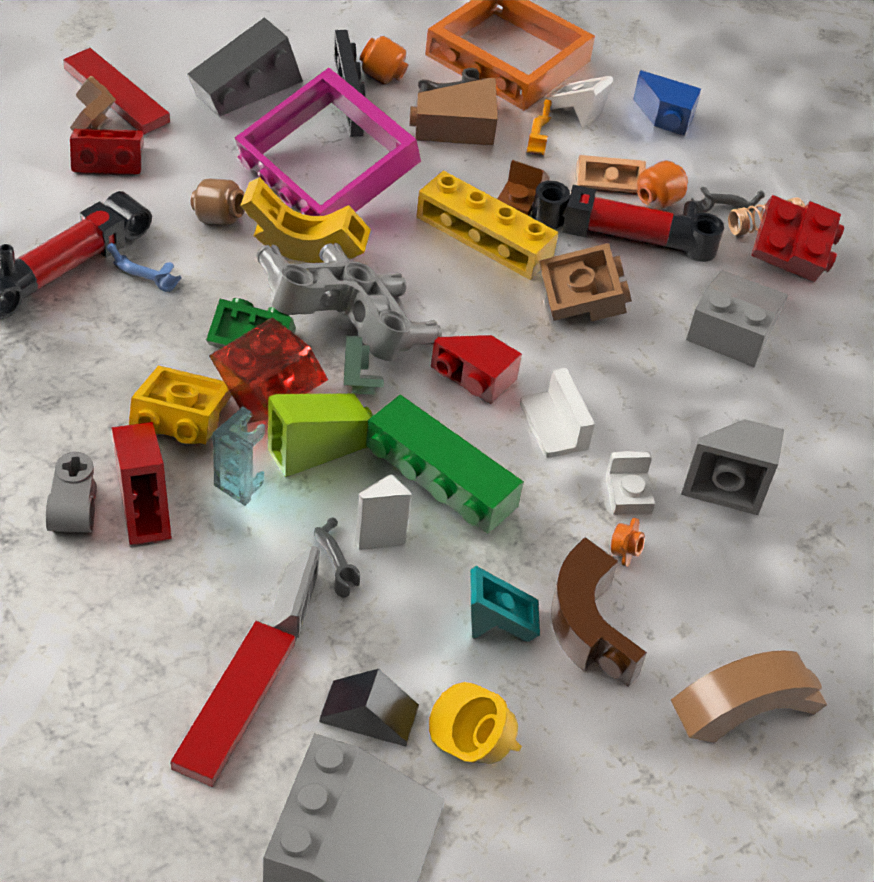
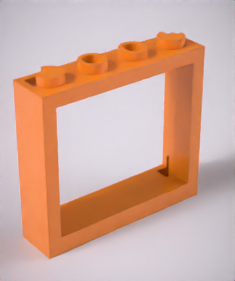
(452, 51)

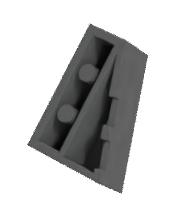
(246, 69)

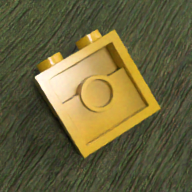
(180, 404)

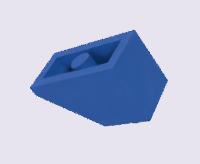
(666, 101)

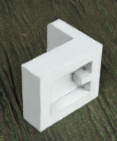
(630, 483)

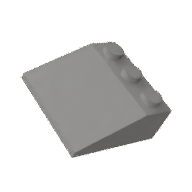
(351, 820)

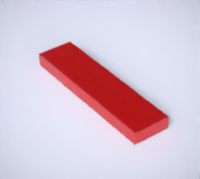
(130, 102)
(233, 704)

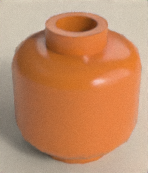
(383, 60)
(662, 185)

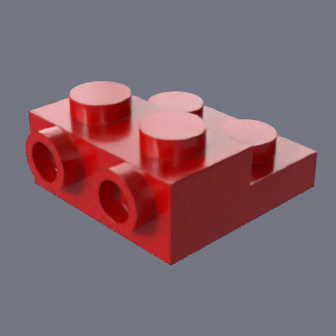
(798, 237)

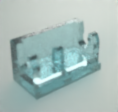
(234, 457)

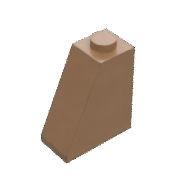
(457, 113)

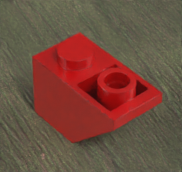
(477, 364)

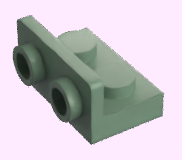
(356, 359)

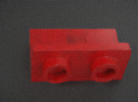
(106, 151)

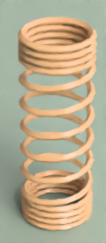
(744, 217)

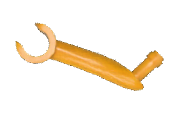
(538, 142)

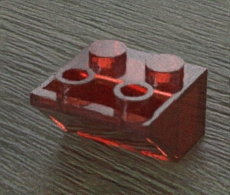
(266, 364)

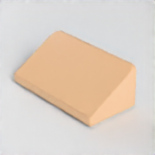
(609, 173)

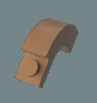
(746, 689)

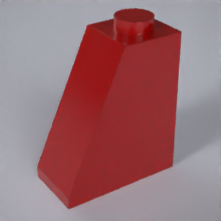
(142, 483)

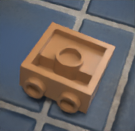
(585, 284)

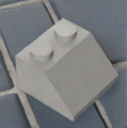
(735, 465)

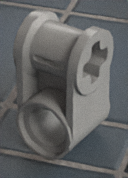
(72, 495)

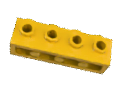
(486, 224)

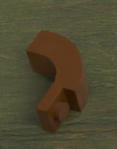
(577, 622)

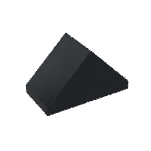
(370, 706)

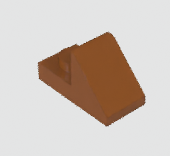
(521, 186)

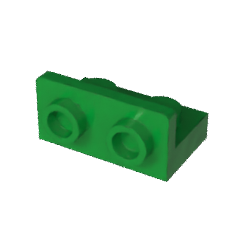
(238, 317)

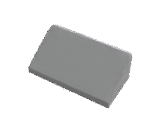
(295, 592)

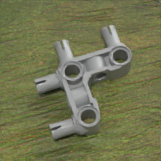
(351, 290)

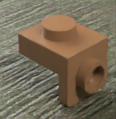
(97, 103)

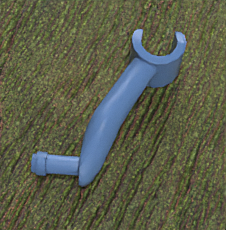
(162, 278)

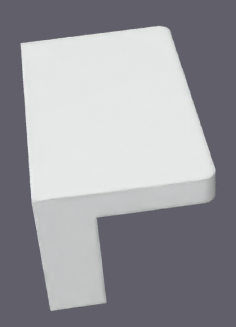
(559, 416)

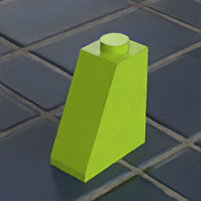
(314, 429)

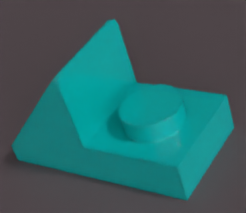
(503, 606)

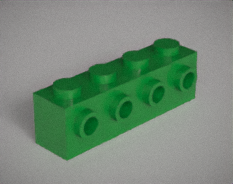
(444, 464)

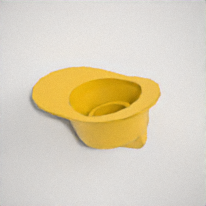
(473, 724)

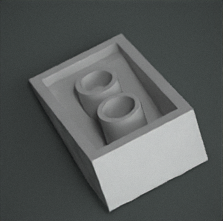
(736, 317)

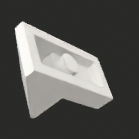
(584, 96)

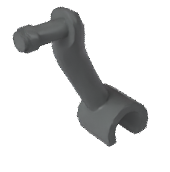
(468, 75)
(711, 198)
(344, 571)

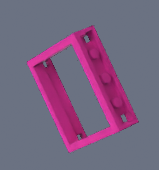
(302, 106)

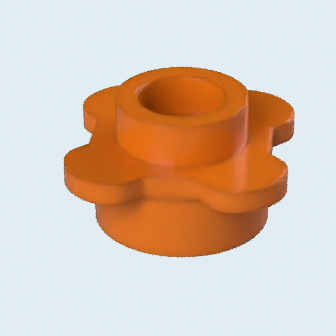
(627, 541)

